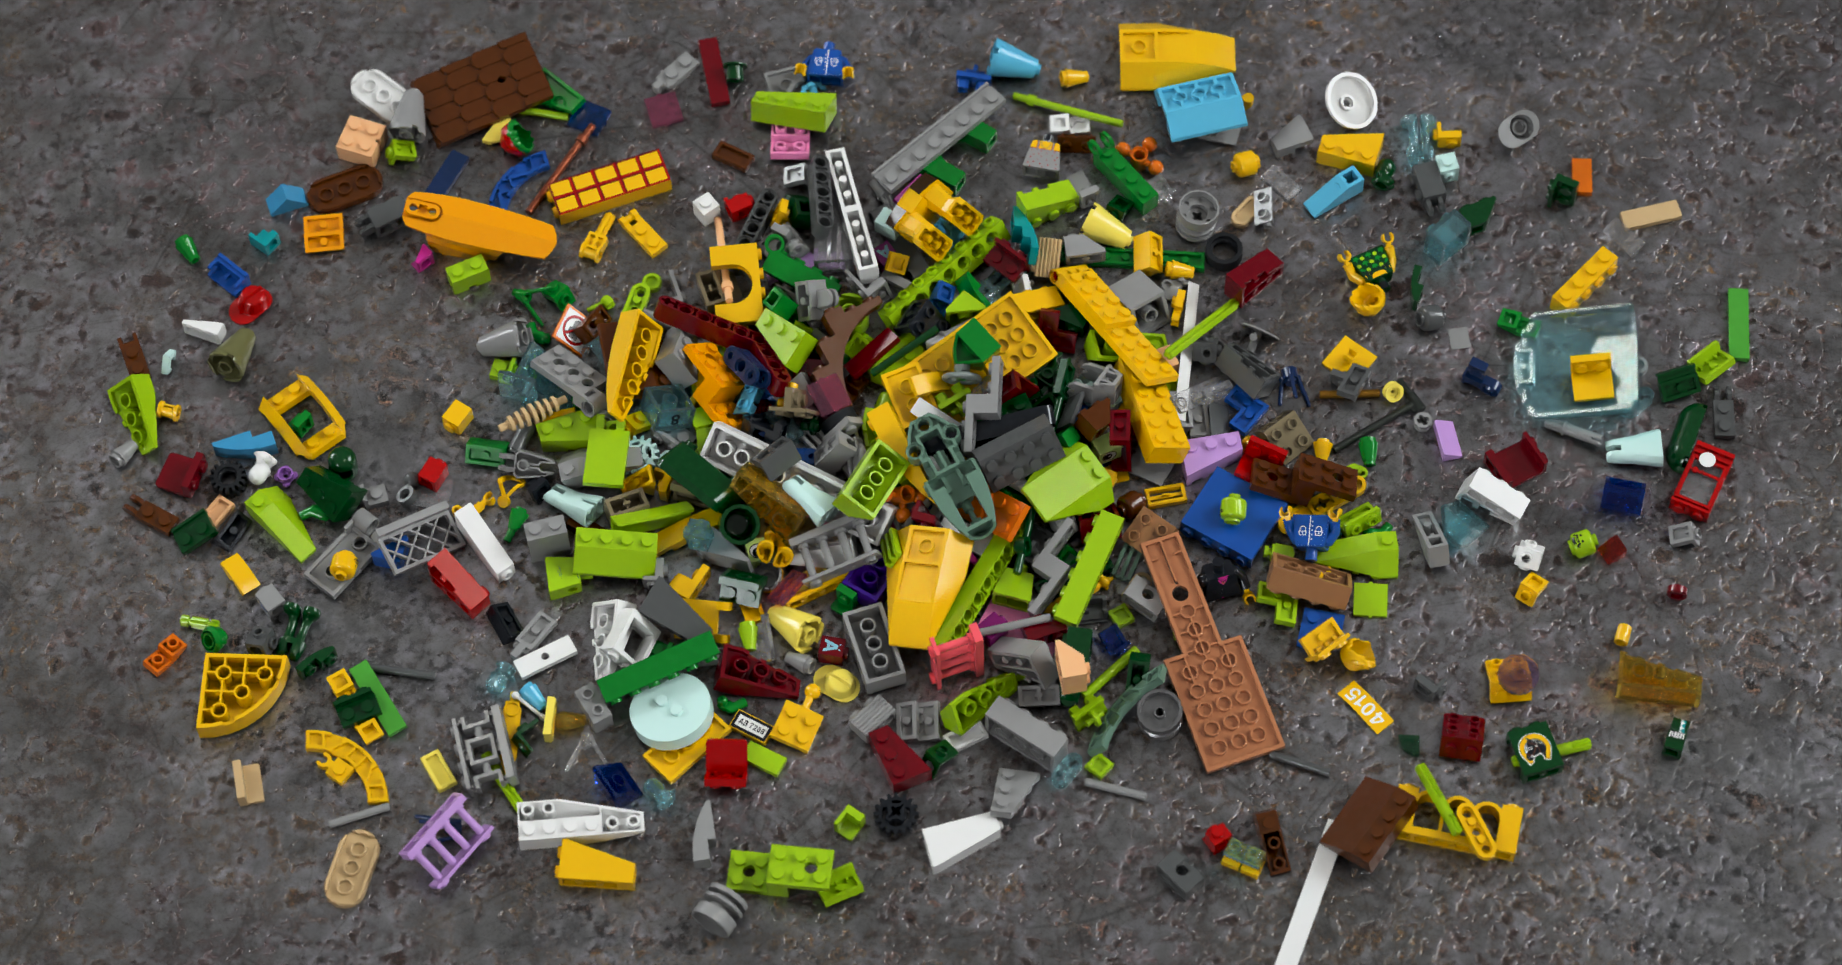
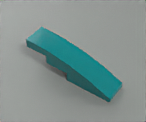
(1024, 234)

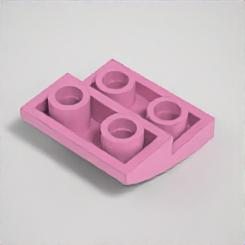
(789, 143)

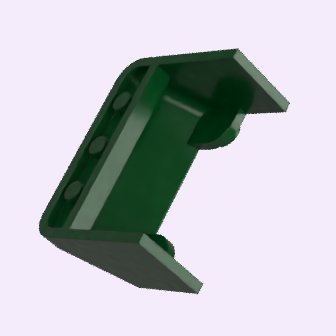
(699, 476)

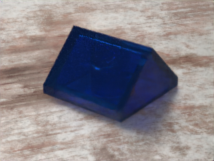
(616, 784)

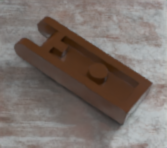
(133, 356)

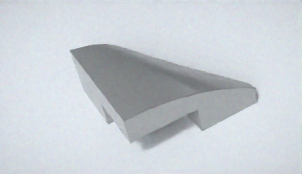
(1292, 136)

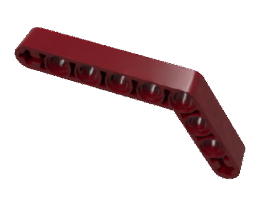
(724, 334)

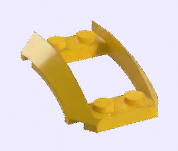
(291, 396)

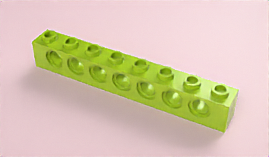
(962, 258)

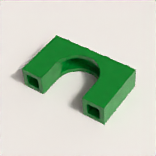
(981, 138)

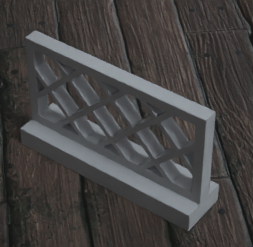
(407, 525)

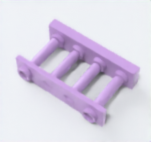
(427, 835)

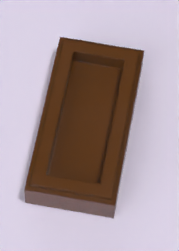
(733, 156)

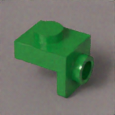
(559, 294)

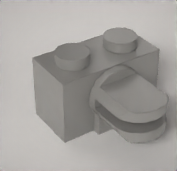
(814, 299)

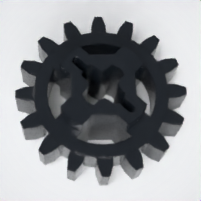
(896, 806)

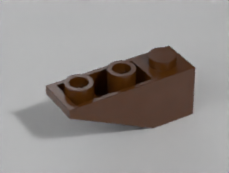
(1271, 840)

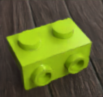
(1711, 362)
(1359, 519)
(843, 885)

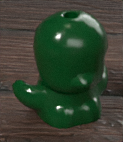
(1384, 172)

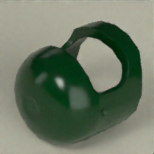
(343, 460)

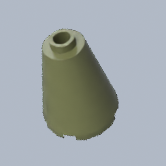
(233, 355)

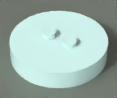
(672, 713)

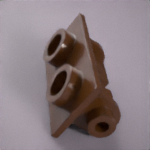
(1074, 143)

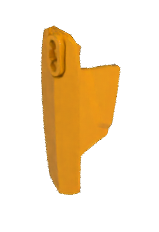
(471, 228)

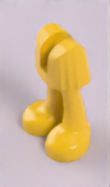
(766, 549)

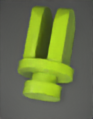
(1278, 548)

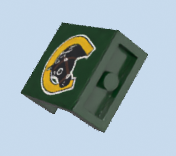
(1535, 751)

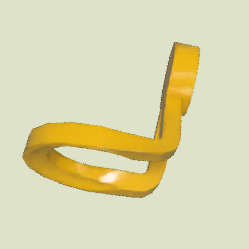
(504, 500)

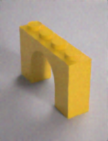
(744, 258)

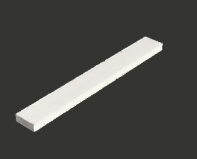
(1307, 905)

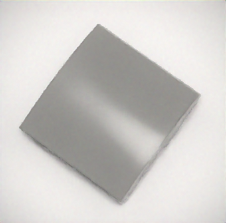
(918, 721)

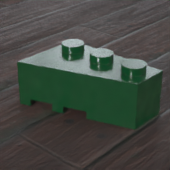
(331, 492)

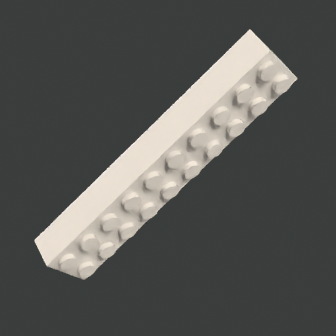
(731, 449)

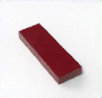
(872, 353)

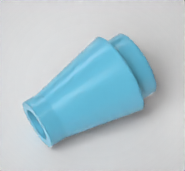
(532, 694)

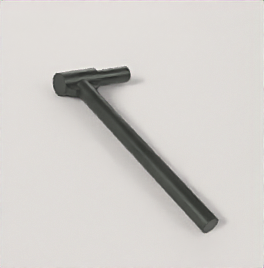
(1412, 403)

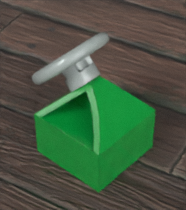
(971, 350)

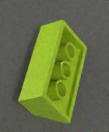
(871, 482)
(614, 553)

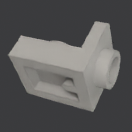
(796, 175)
(375, 496)
(1684, 534)

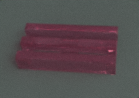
(787, 588)

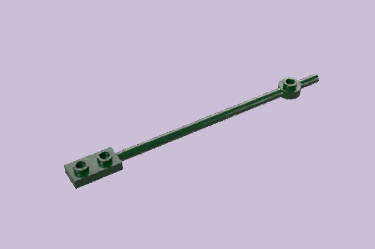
(1065, 375)

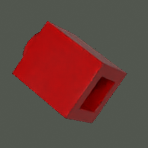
(433, 473)

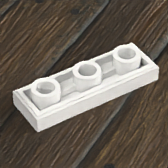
(555, 652)

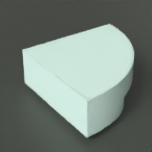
(166, 361)

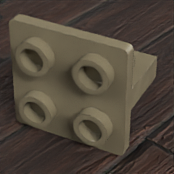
(794, 405)

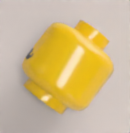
(1245, 163)
(343, 565)

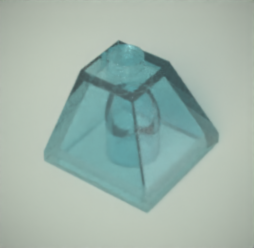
(1461, 524)

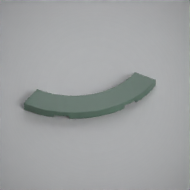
(1112, 718)

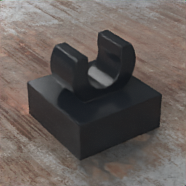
(538, 488)

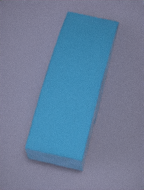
(244, 445)

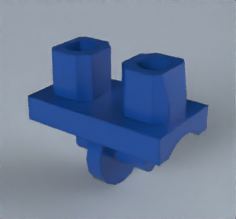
(971, 78)

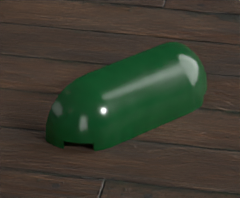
(1684, 436)

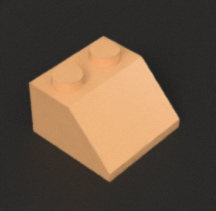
(1071, 669)

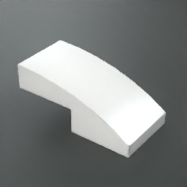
(1069, 125)

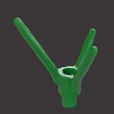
(525, 297)

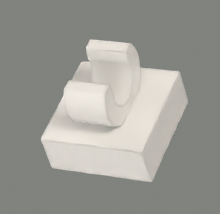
(1022, 284)

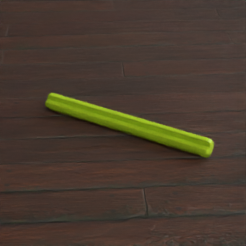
(1201, 328)

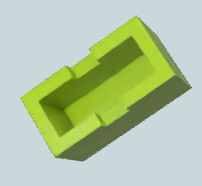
(468, 273)

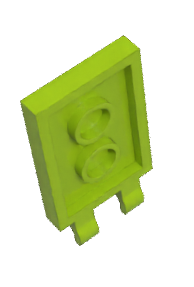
(606, 455)

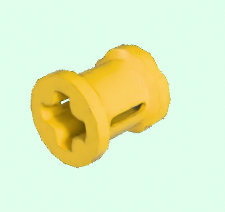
(168, 411)

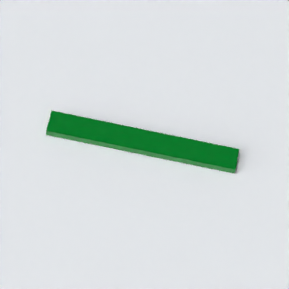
(1125, 259)

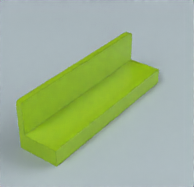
(652, 518)

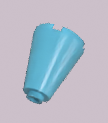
(1011, 62)

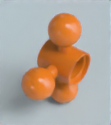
(1149, 144)
(901, 496)

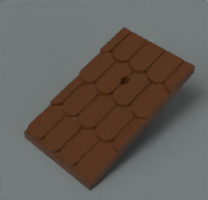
(482, 89)

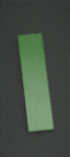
(1738, 324)
(390, 717)

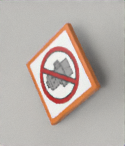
(564, 329)

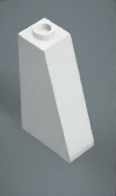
(484, 543)
(960, 838)

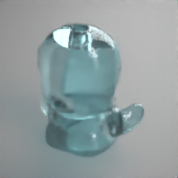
(498, 679)
(657, 793)

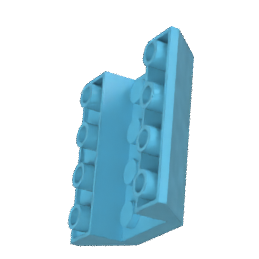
(1202, 107)

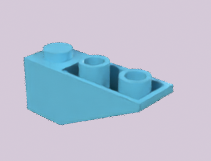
(1336, 191)

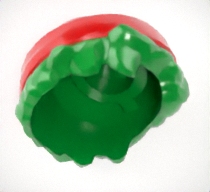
(516, 139)

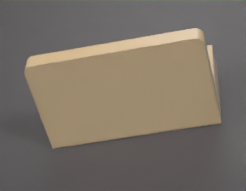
(248, 783)

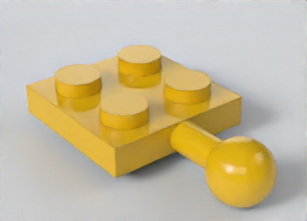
(797, 723)

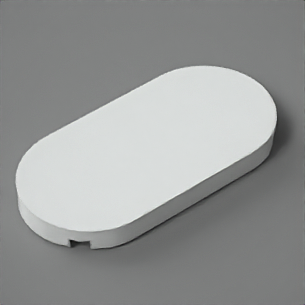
(377, 93)

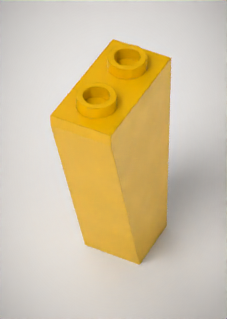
(593, 868)

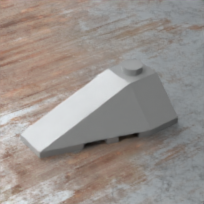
(572, 465)

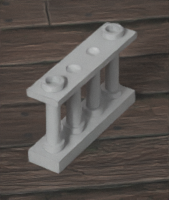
(820, 536)

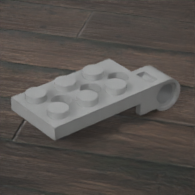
(572, 376)
(357, 529)

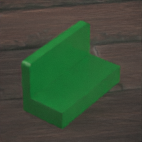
(485, 451)

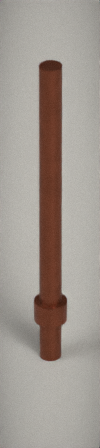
(580, 141)

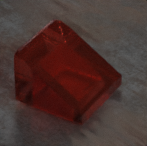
(1612, 550)

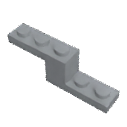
(982, 406)
(1051, 568)

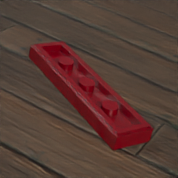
(714, 72)

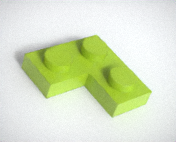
(1285, 605)

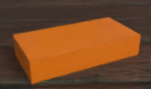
(1582, 172)

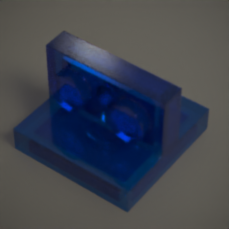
(1623, 495)

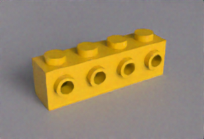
(1585, 280)

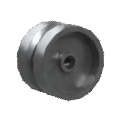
(1159, 703)

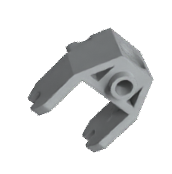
(1106, 383)

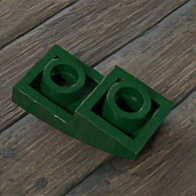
(321, 658)

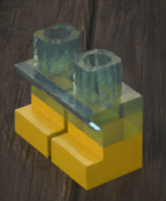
(1242, 853)

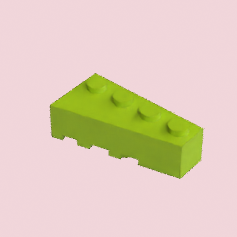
(795, 109)

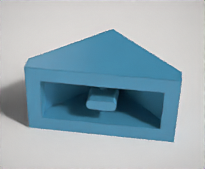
(286, 199)

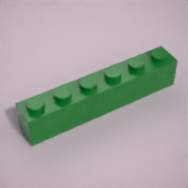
(657, 667)

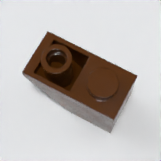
(1095, 420)

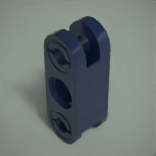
(747, 367)

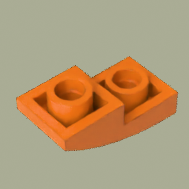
(166, 654)

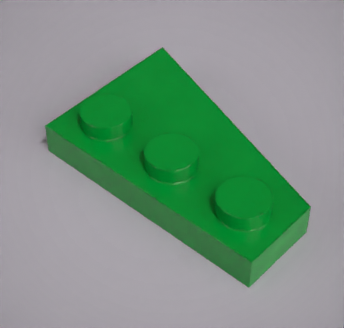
(564, 97)

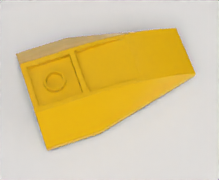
(1170, 55)
(924, 583)

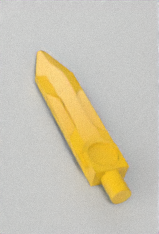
(512, 715)

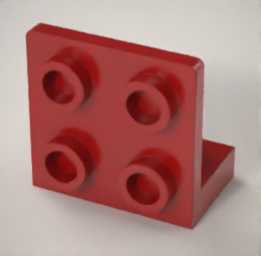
(1262, 450)

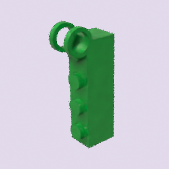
(1123, 175)
(792, 270)

